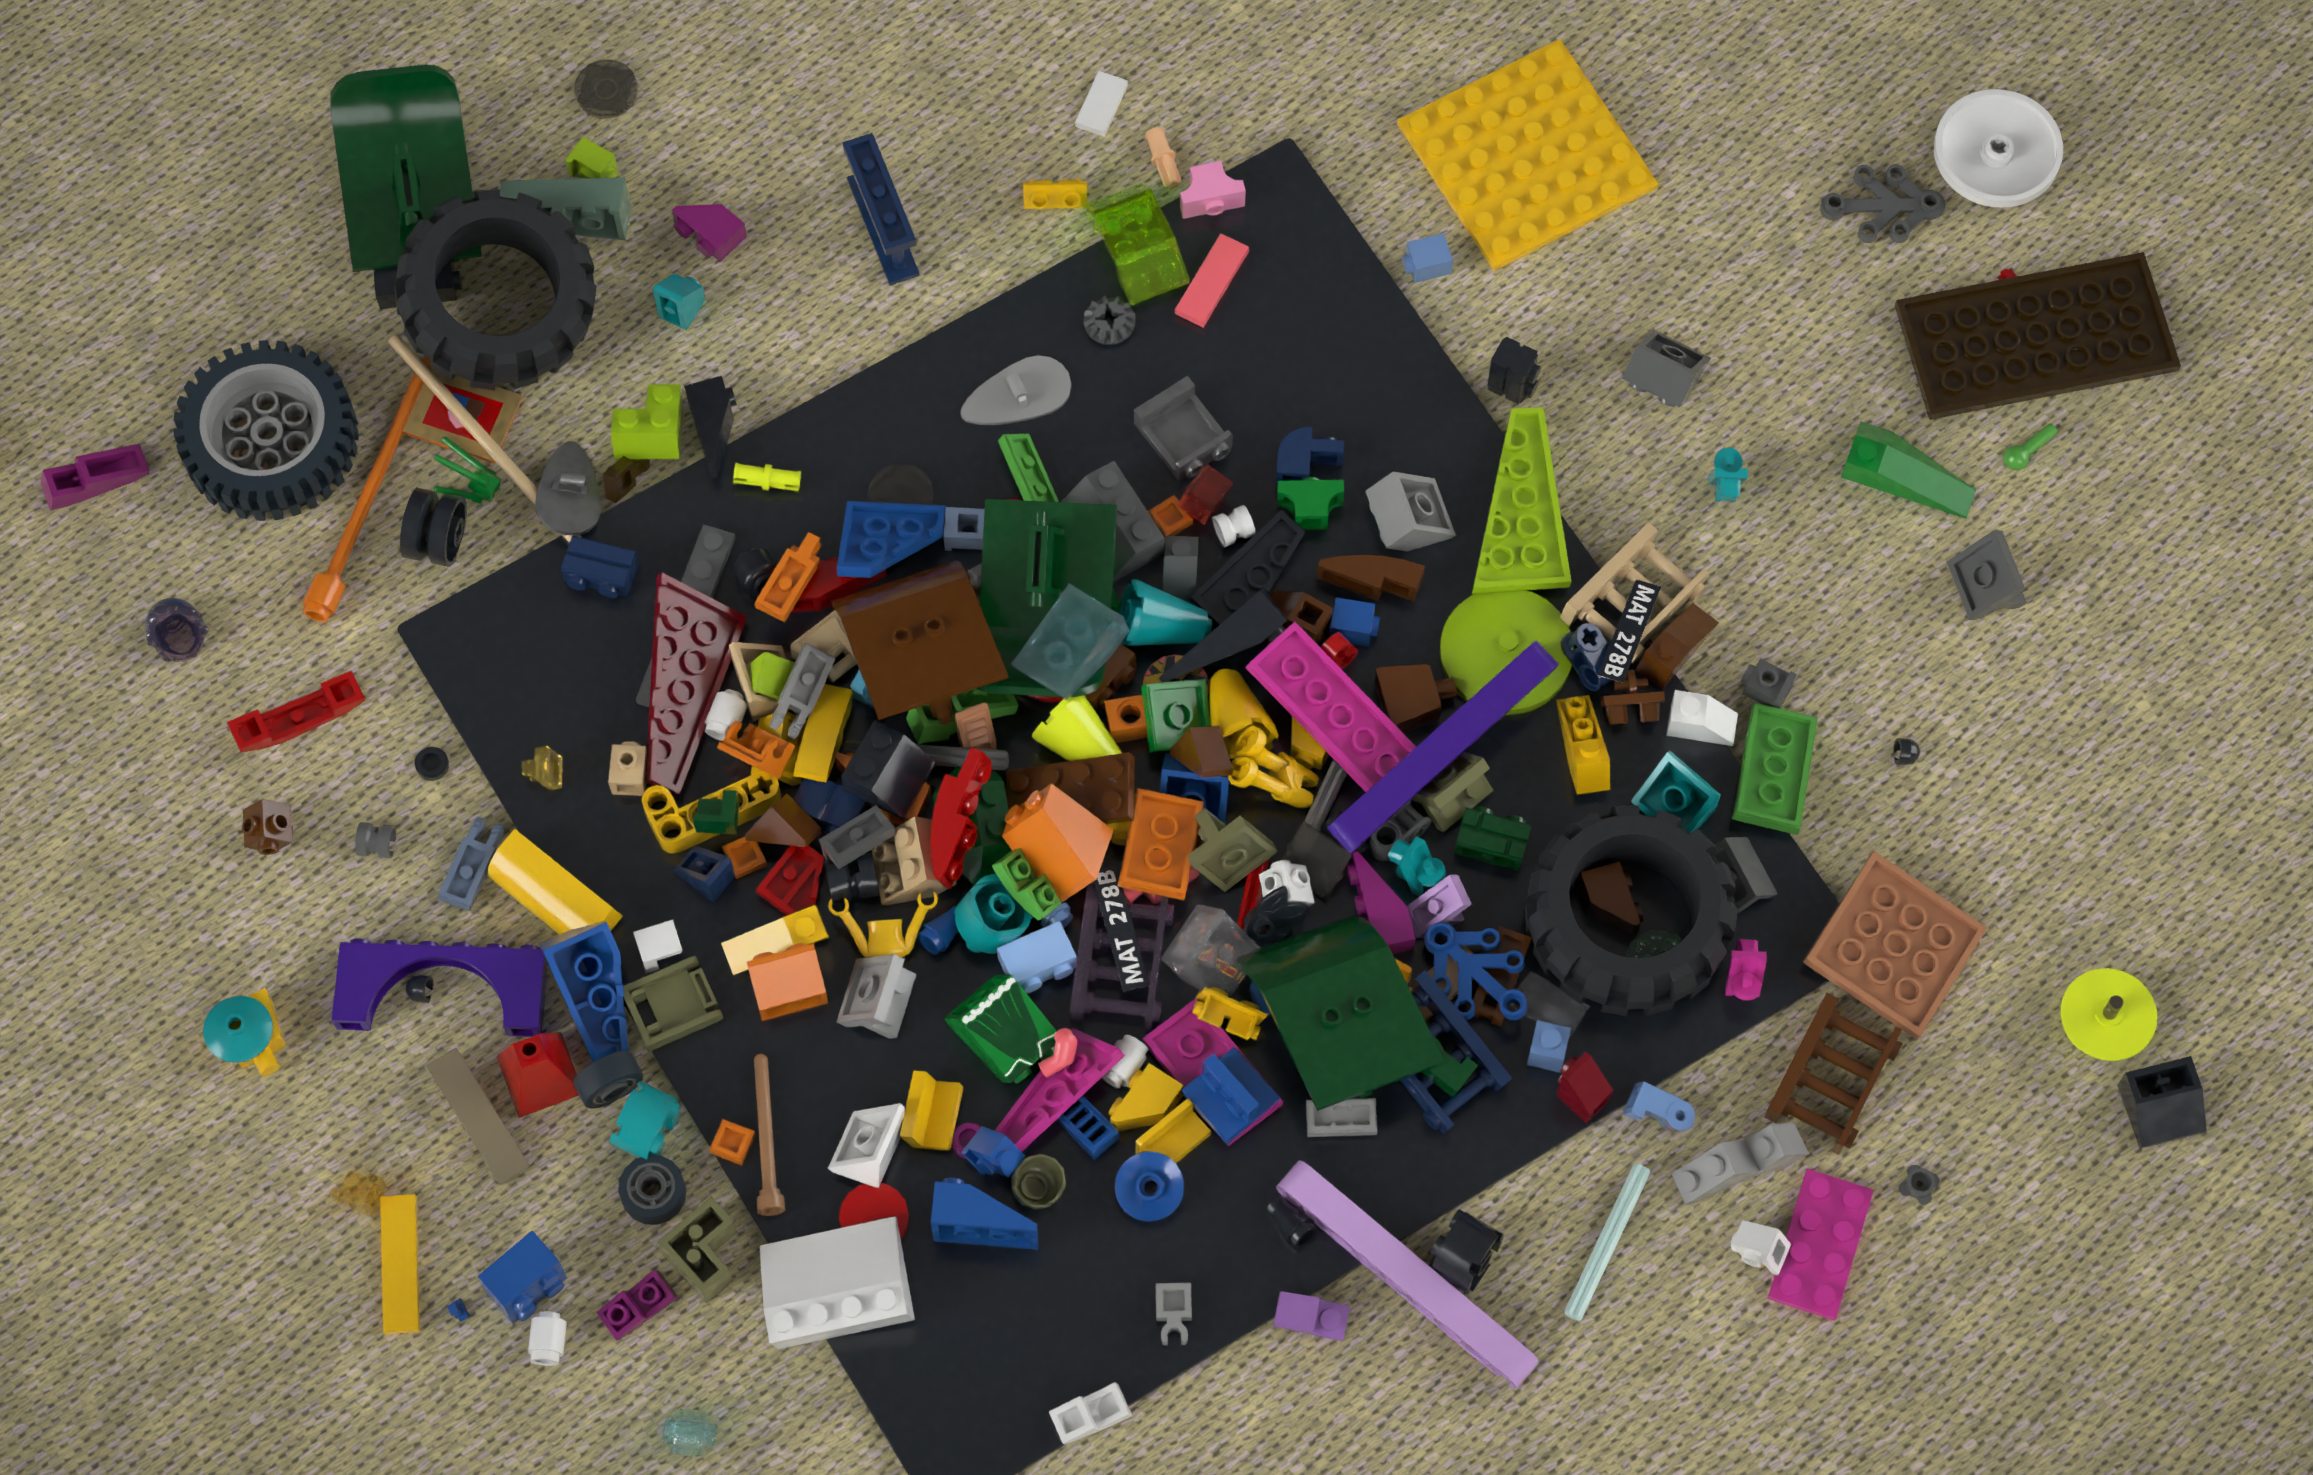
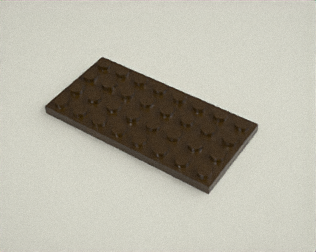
(2037, 335)

